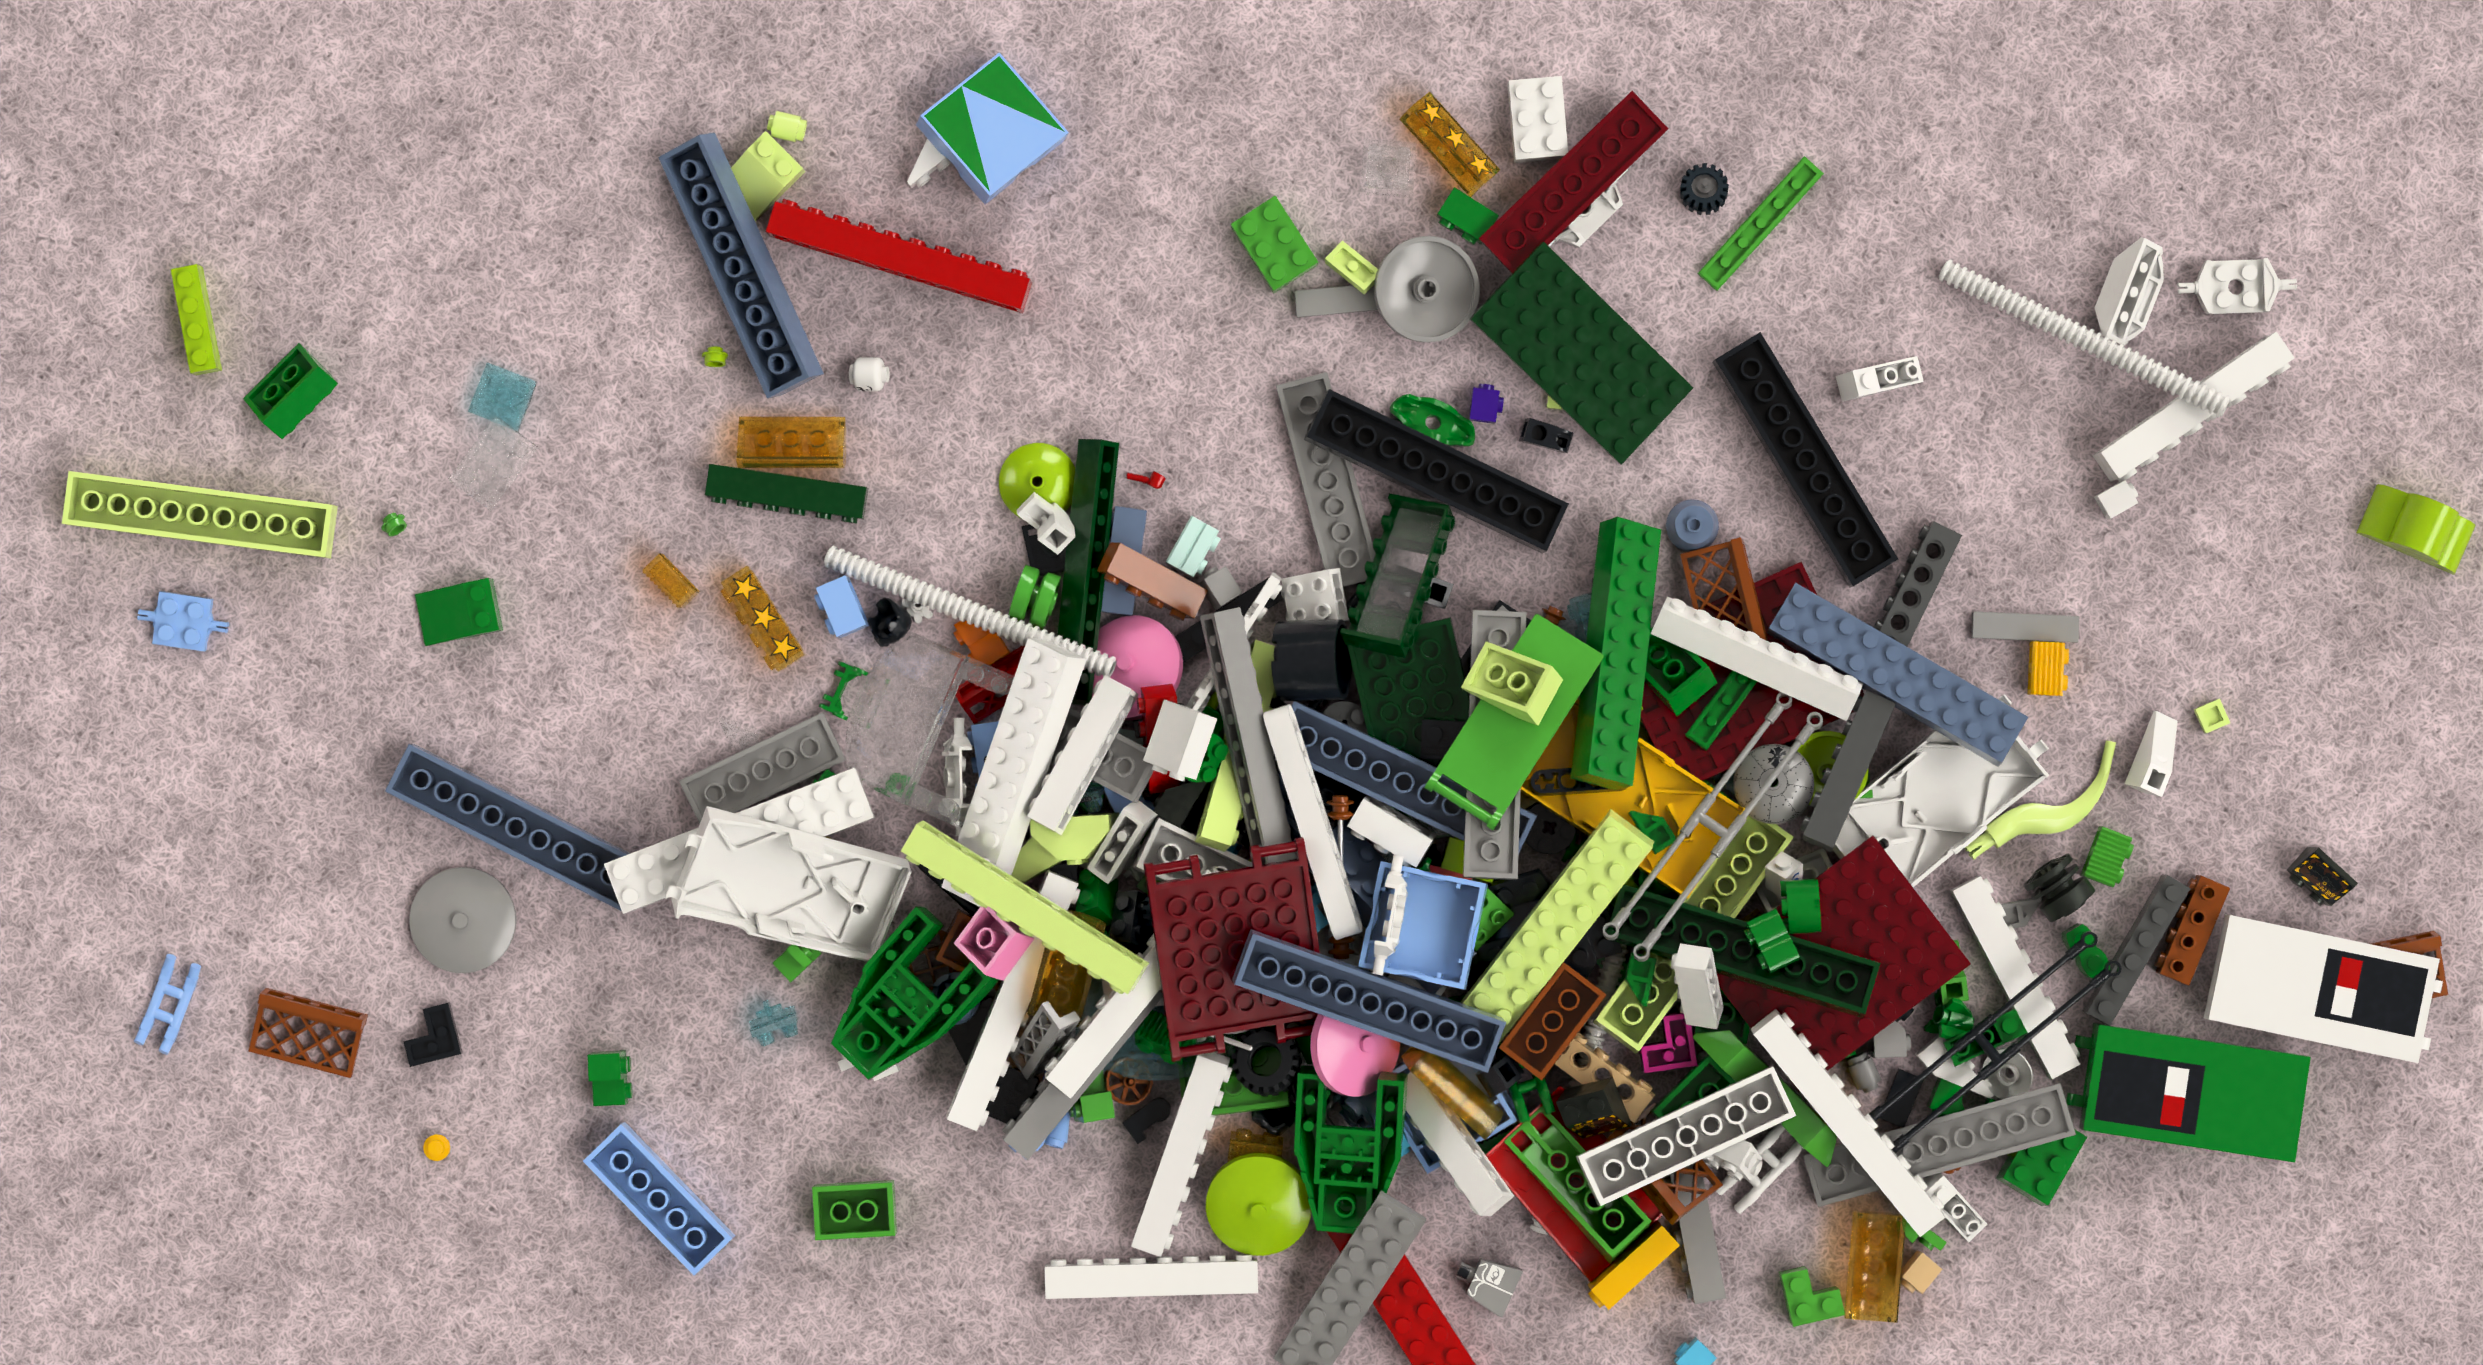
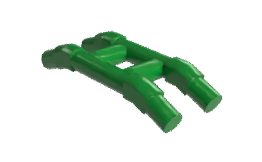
(1518, 1088)

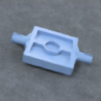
(182, 621)

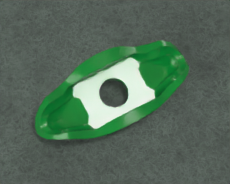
(1453, 427)

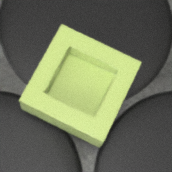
(2212, 716)

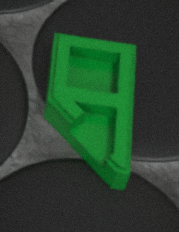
(1655, 828)
(1640, 977)

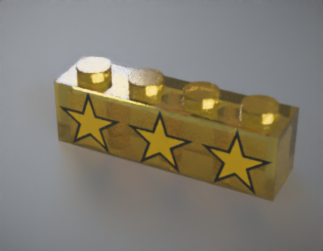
(1449, 144)
(763, 619)

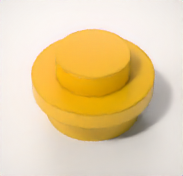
(436, 1147)

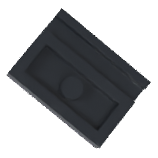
(1438, 737)

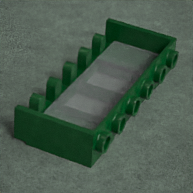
(1399, 576)

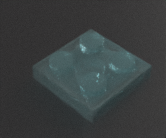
(502, 395)

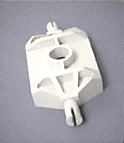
(1589, 222)
(2257, 280)
(954, 766)
(1391, 928)

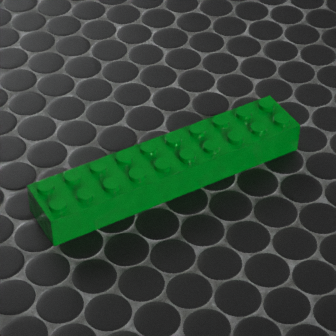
(1620, 631)

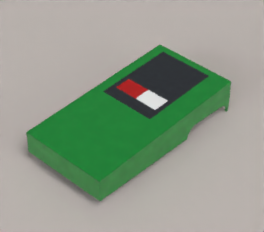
(2192, 1092)

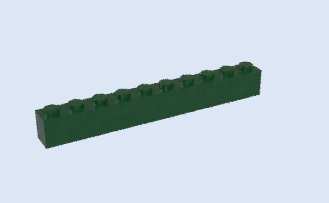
(1092, 521)

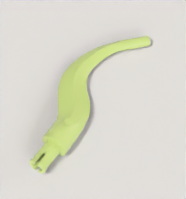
(2043, 818)

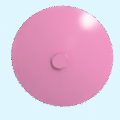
(1144, 655)
(1350, 1057)

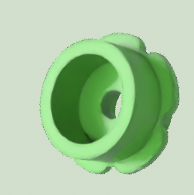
(394, 524)

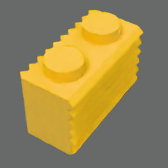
(2047, 668)

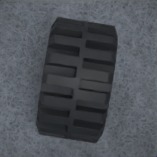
(1266, 1084)

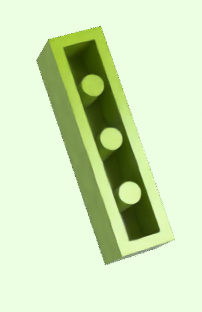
(196, 319)

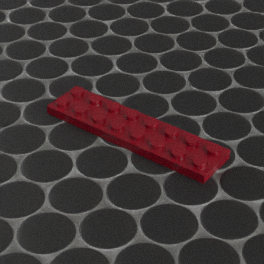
(1574, 181)

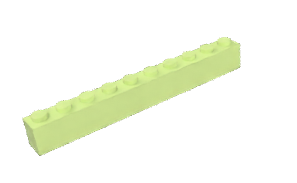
(1024, 907)

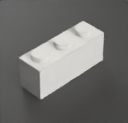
(1122, 841)

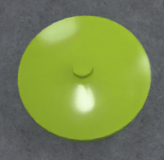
(1258, 1204)

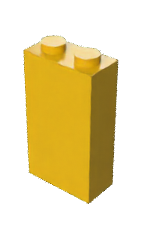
(1632, 1266)

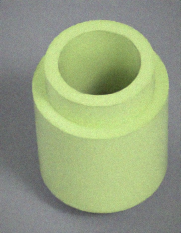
(787, 126)

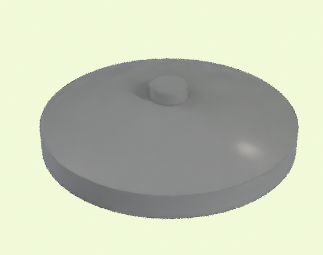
(1426, 289)
(462, 920)

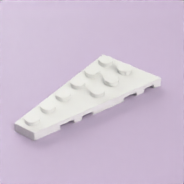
(1255, 612)

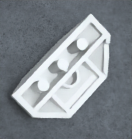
(2130, 291)

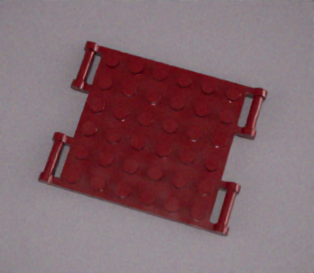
(1201, 935)

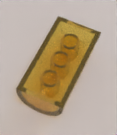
(791, 442)
(1062, 982)
(1454, 1090)
(1875, 1266)

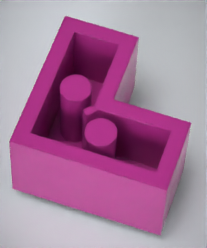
(1675, 1050)

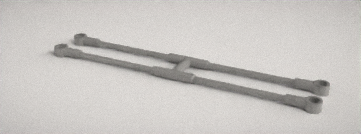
(1700, 816)

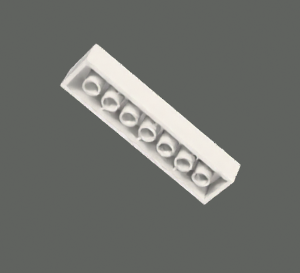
(2181, 418)
(1685, 1136)

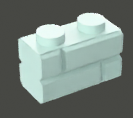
(1193, 547)

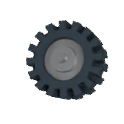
(1704, 189)

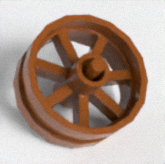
(1127, 1083)

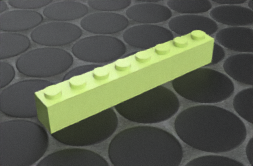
(1223, 802)

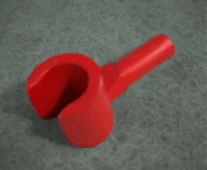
(1156, 480)

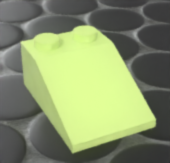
(765, 174)
(1513, 682)

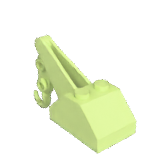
(1076, 844)

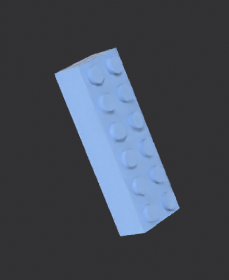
(659, 1198)

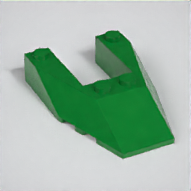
(894, 1010)
(1347, 1164)

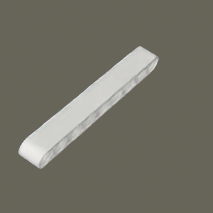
(1312, 822)

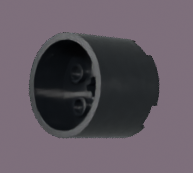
(1310, 660)

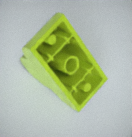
(2417, 527)

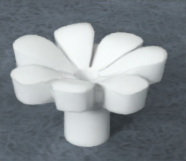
(916, 612)

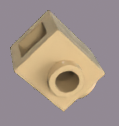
(1919, 1273)

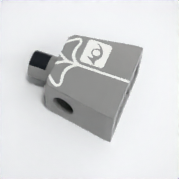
(1490, 1283)

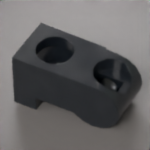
(1546, 435)
(1154, 1111)

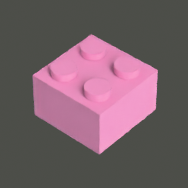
(993, 943)

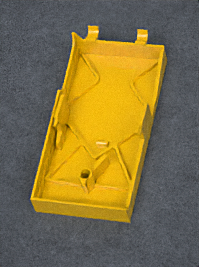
(1657, 790)

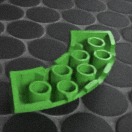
(1742, 1062)

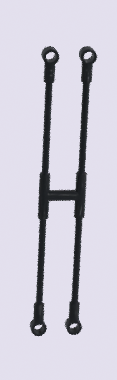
(1997, 1059)

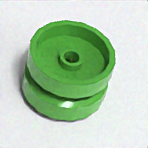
(1036, 598)

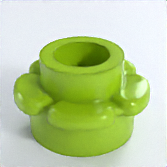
(715, 357)

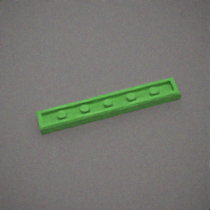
(1760, 223)

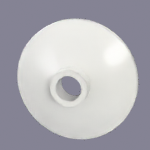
(2007, 1085)

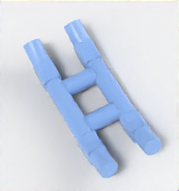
(153, 1011)

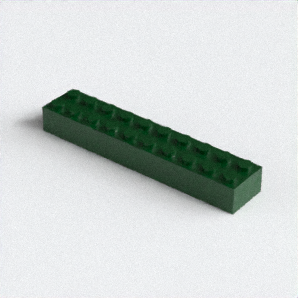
(1819, 975)

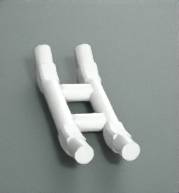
(1778, 1166)

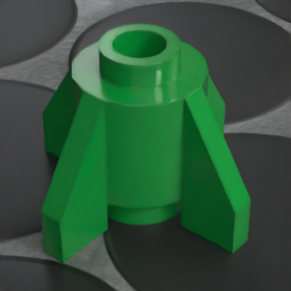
(1950, 1019)

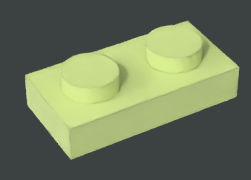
(1352, 267)

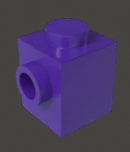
(1485, 404)

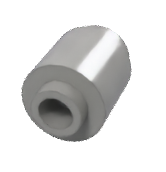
(1863, 1072)

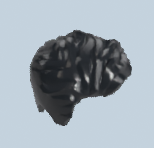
(890, 622)
(1276, 1120)

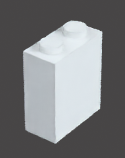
(1179, 741)

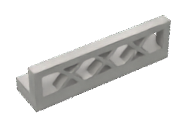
(1044, 1047)

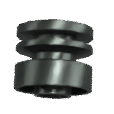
(2062, 892)

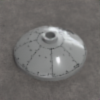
(1779, 802)

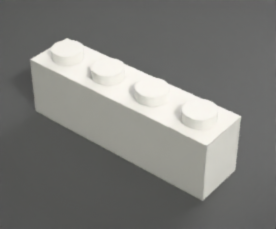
(1697, 985)

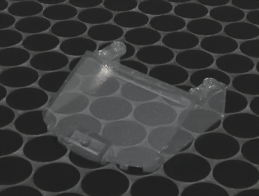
(902, 715)

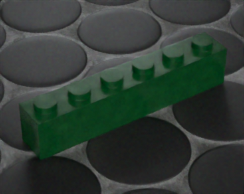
(786, 491)

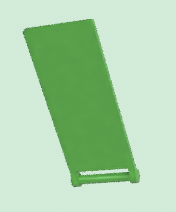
(1500, 750)

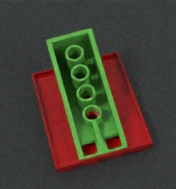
(1544, 1175)

